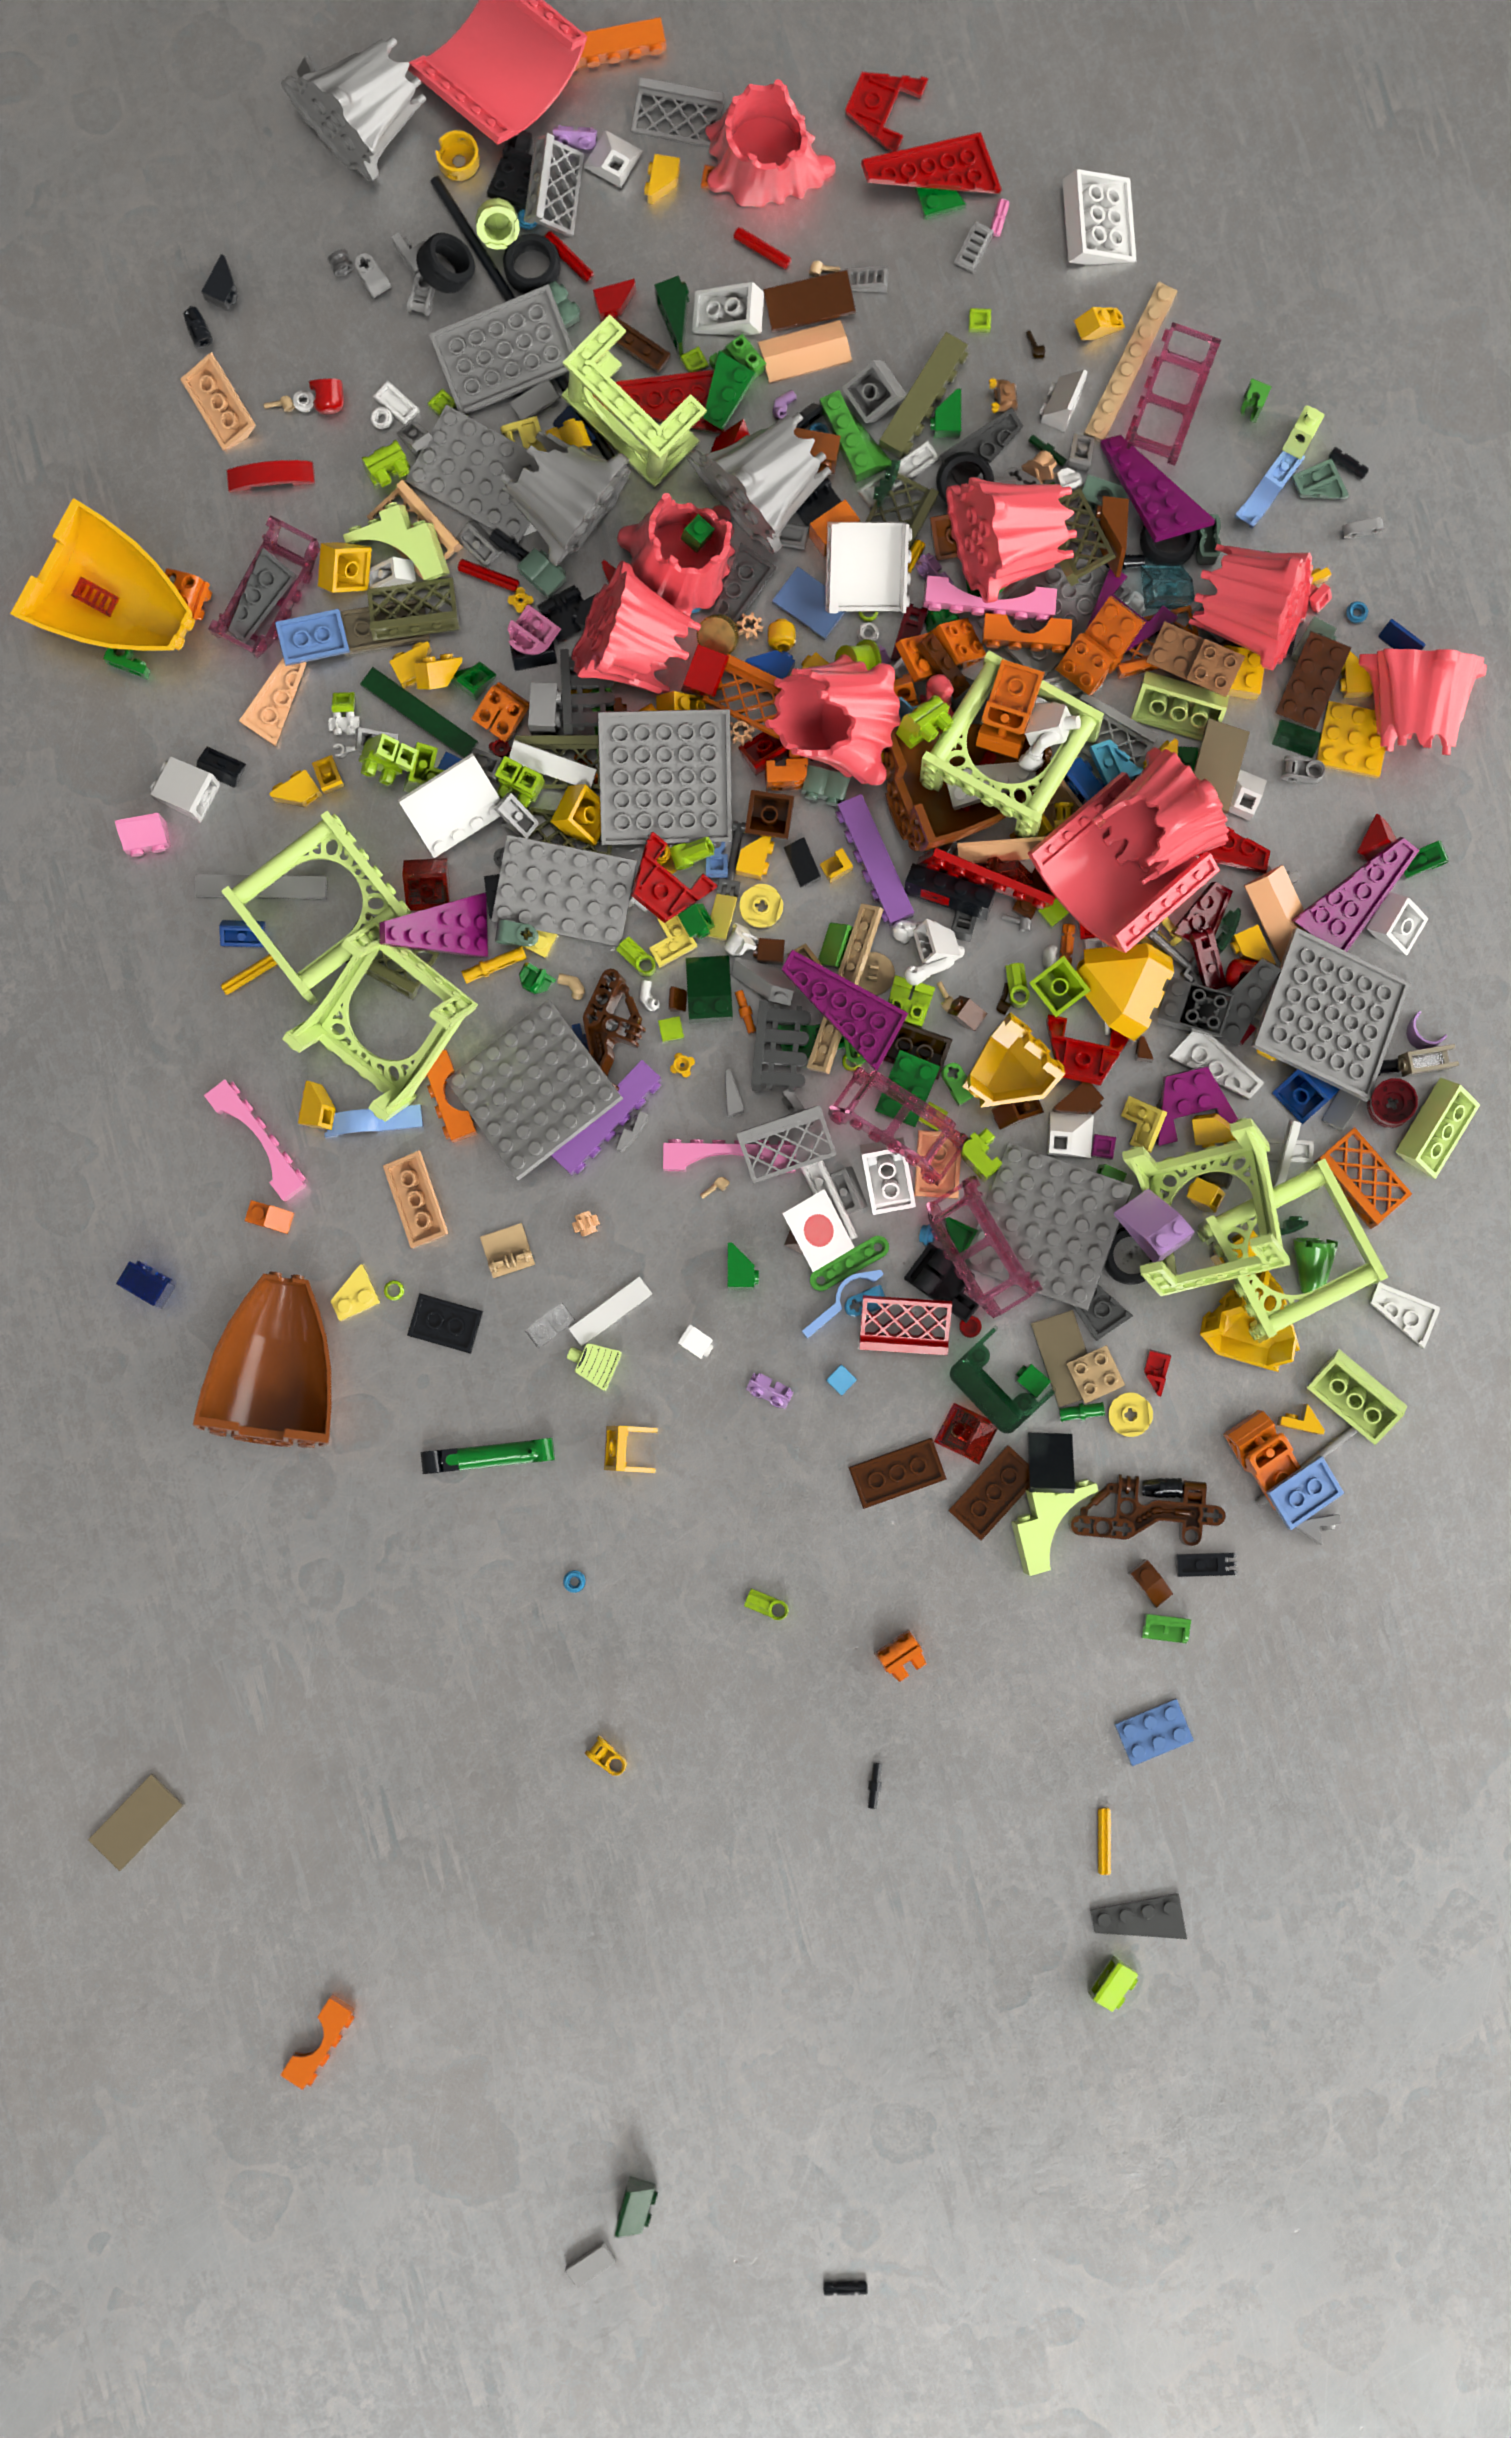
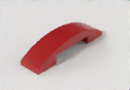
(270, 473)

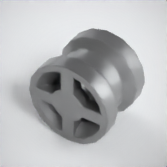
(340, 262)

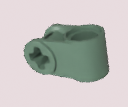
(512, 933)

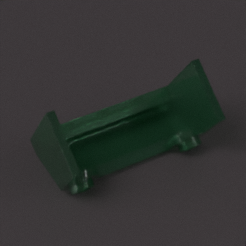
(986, 1393)

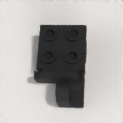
(513, 171)
(937, 1279)

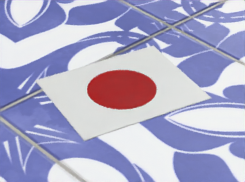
(818, 1230)

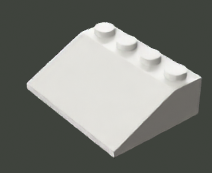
(1098, 218)
(451, 805)

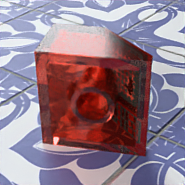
(426, 883)
(966, 1433)

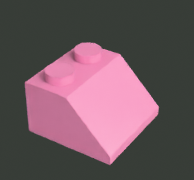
(143, 834)

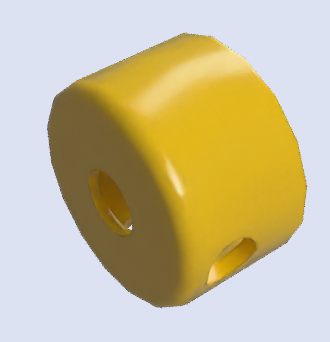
(452, 146)

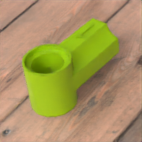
(687, 853)
(635, 956)
(1017, 984)
(764, 1604)

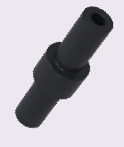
(875, 1785)

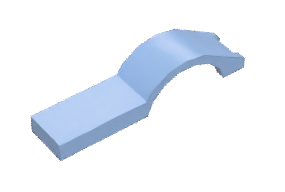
(1268, 488)
(366, 1121)
(872, 1276)

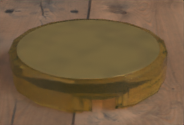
(718, 634)

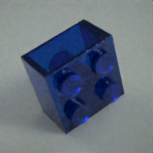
(146, 1285)

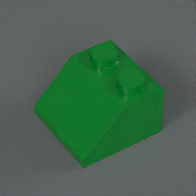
(740, 1270)

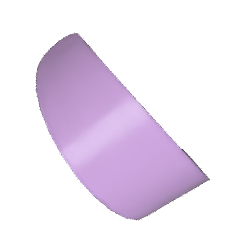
(1416, 1039)

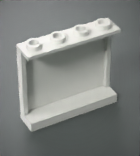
(867, 566)

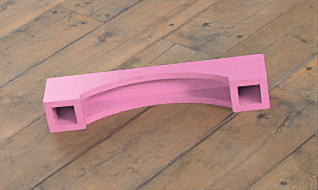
(943, 595)
(680, 1155)
(286, 1180)

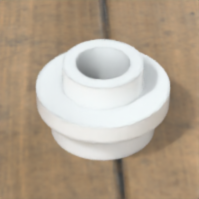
(303, 407)
(377, 413)
(868, 627)

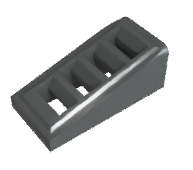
(963, 930)

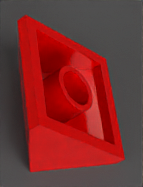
(705, 672)
(762, 749)

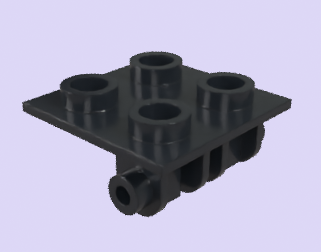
(818, 503)
(560, 611)

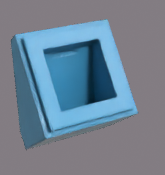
(841, 1379)

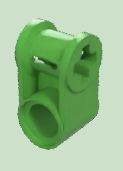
(955, 1085)

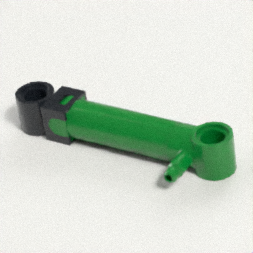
(487, 1456)

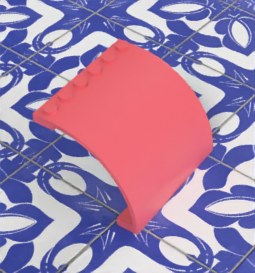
(504, 65)
(1098, 889)

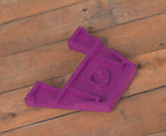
(1152, 627)
(1190, 1094)

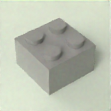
(874, 391)
(544, 709)

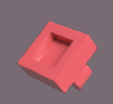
(1319, 597)

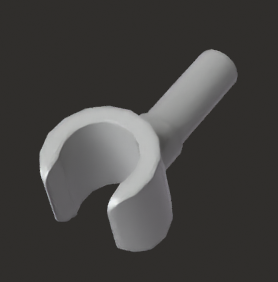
(1025, 923)

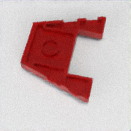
(874, 100)
(661, 890)
(1083, 1059)

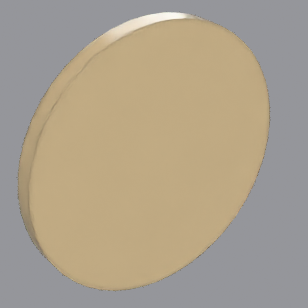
(877, 974)

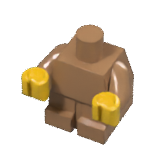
(1004, 396)

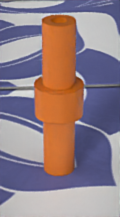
(745, 1011)

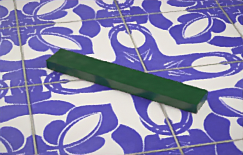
(419, 713)

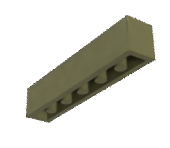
(923, 396)

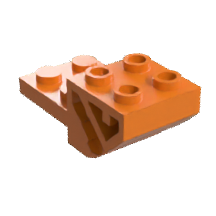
(956, 638)
(1101, 646)
(1009, 709)
(1262, 1450)

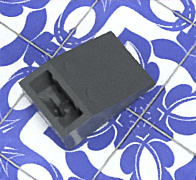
(1195, 1008)

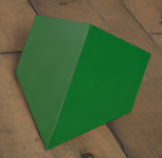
(474, 679)
(960, 1233)

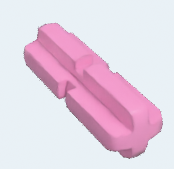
(999, 216)

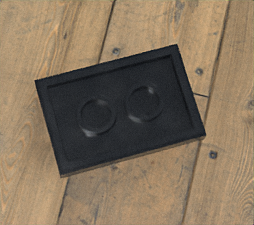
(445, 1323)
(1051, 1463)

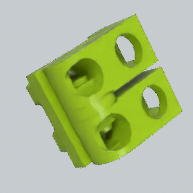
(386, 460)
(924, 722)
(386, 756)
(519, 779)
(919, 1003)
(975, 1156)

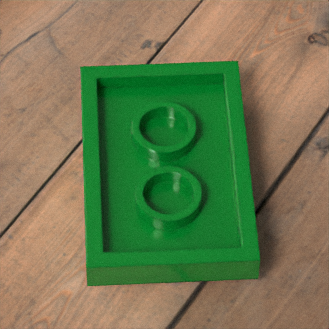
(914, 1076)

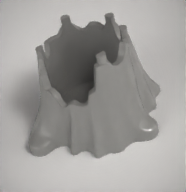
(357, 104)
(763, 478)
(566, 492)

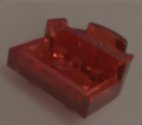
(1013, 870)

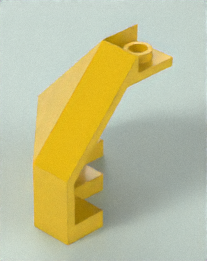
(1126, 985)
(1013, 1067)
(1229, 1335)

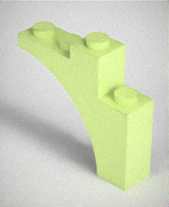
(417, 542)
(1035, 1532)

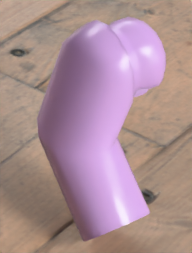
(781, 403)

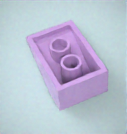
(1154, 1225)

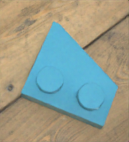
(1112, 761)

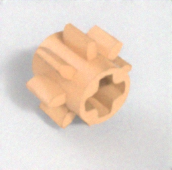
(752, 621)
(741, 738)
(585, 1223)

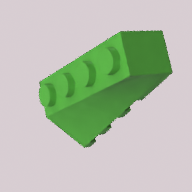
(857, 447)

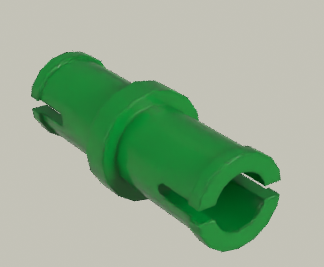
(1082, 1411)

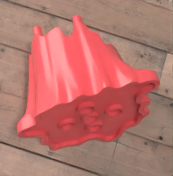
(764, 149)
(1007, 531)
(669, 564)
(1257, 600)
(630, 634)
(1421, 693)
(839, 716)
(1164, 816)

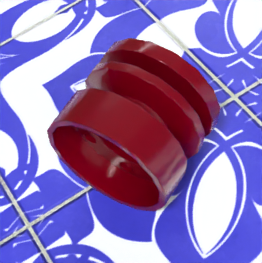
(1393, 1090)

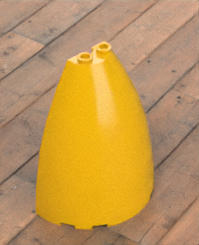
(149, 609)

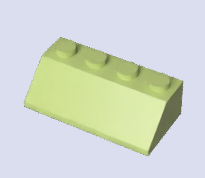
(1177, 705)
(1438, 1127)
(1357, 1397)

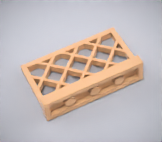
(424, 513)

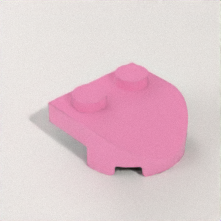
(532, 632)

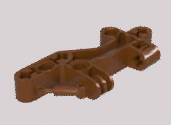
(598, 1032)
(1187, 1511)

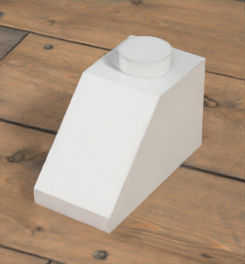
(392, 572)
(696, 1342)

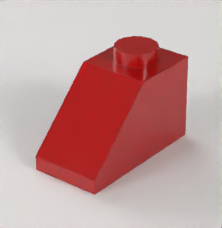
(614, 298)

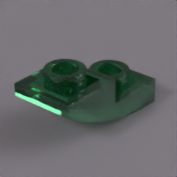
(886, 486)
(1230, 926)
(1292, 1225)

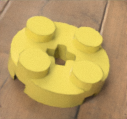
(768, 916)
(1121, 1424)

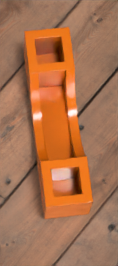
(1000, 632)
(458, 1123)
(333, 2018)

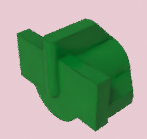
(935, 618)
(535, 979)

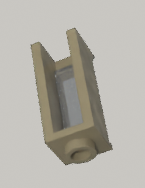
(1426, 1060)

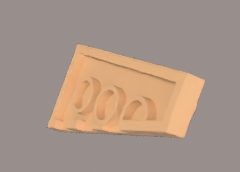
(272, 704)

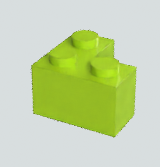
(423, 767)

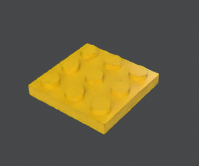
(1350, 740)

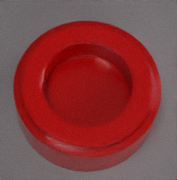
(971, 1328)

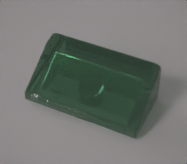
(1296, 738)

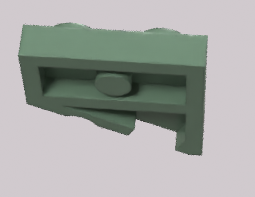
(1320, 482)

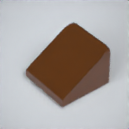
(677, 999)
(1142, 1051)

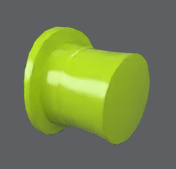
(864, 651)

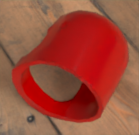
(328, 395)
(1237, 971)

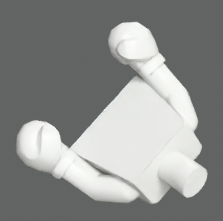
(1046, 727)
(935, 945)

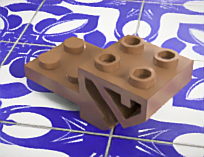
(1195, 659)

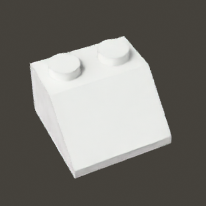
(1397, 923)

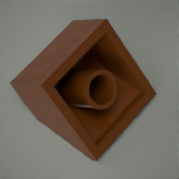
(769, 814)

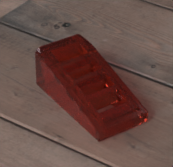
(79, 589)

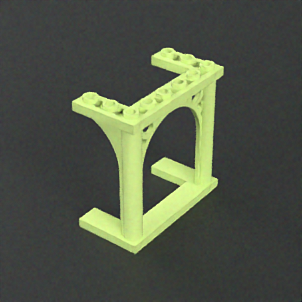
(591, 374)
(936, 765)
(326, 830)
(319, 1027)
(1268, 1246)
(1269, 1322)

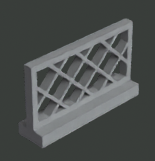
(676, 93)
(540, 180)
(1122, 723)
(780, 1125)

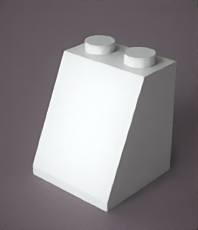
(185, 788)

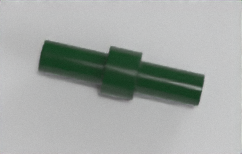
(1039, 444)

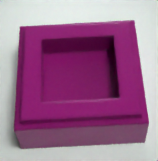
(1103, 1146)

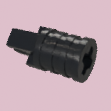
(197, 327)
(1162, 1488)

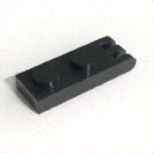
(1205, 1564)

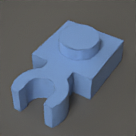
(718, 863)

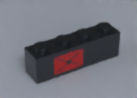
(949, 891)

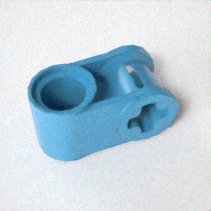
(874, 1291)

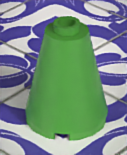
(1314, 1261)

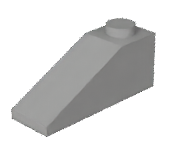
(765, 980)

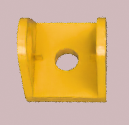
(616, 1448)

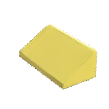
(722, 916)

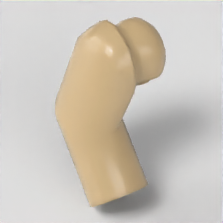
(574, 984)

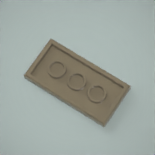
(358, 632)
(1221, 758)
(1059, 1344)
(135, 1822)

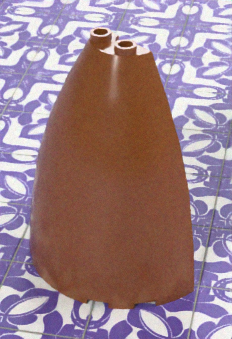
(928, 815)
(270, 1369)

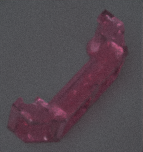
(1188, 410)
(270, 543)
(910, 1103)
(993, 1238)

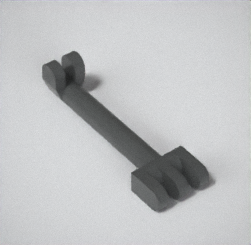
(739, 829)
(1177, 956)

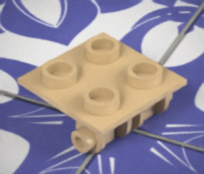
(507, 1250)
(1095, 1374)

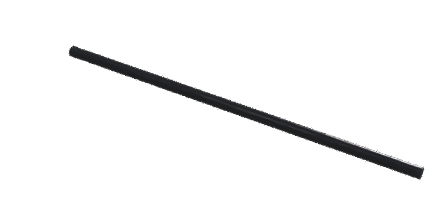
(500, 283)

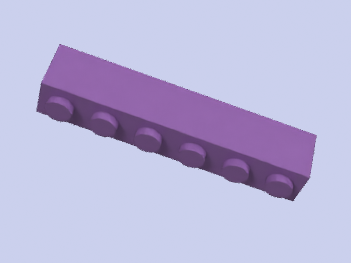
(875, 860)
(587, 1143)

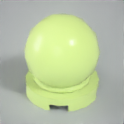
(497, 223)

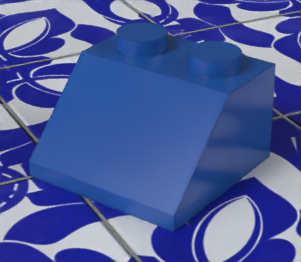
(1082, 780)
(1304, 1094)

